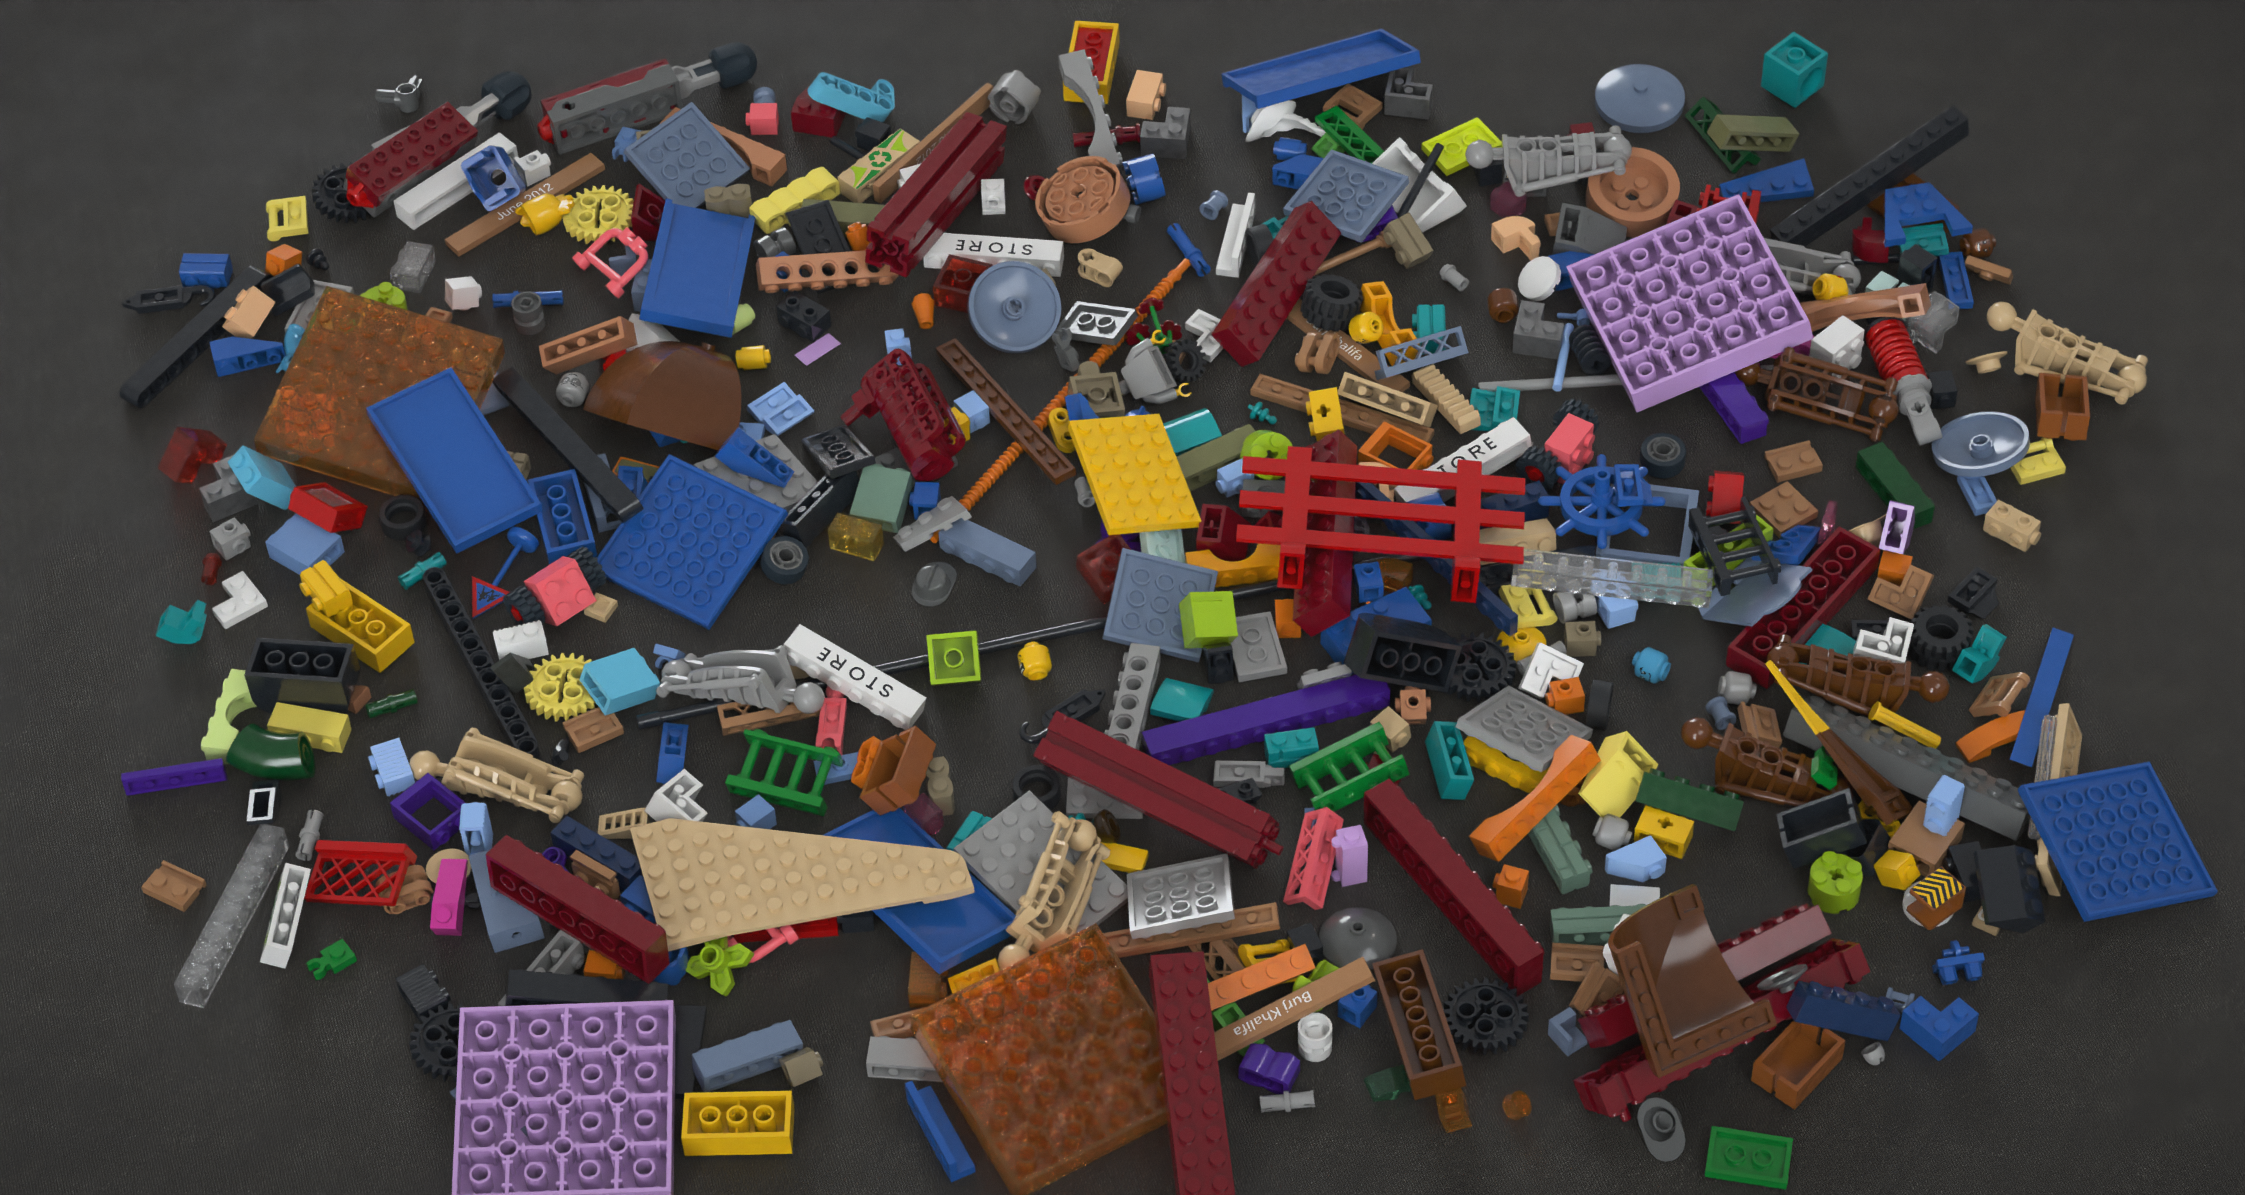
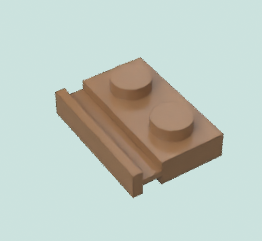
(1793, 461)
(1760, 723)
(592, 729)
(595, 874)
(173, 886)
(1573, 961)
(1596, 988)

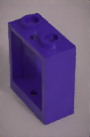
(415, 798)

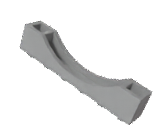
(1077, 76)

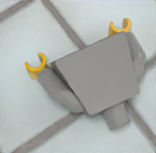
(1148, 374)

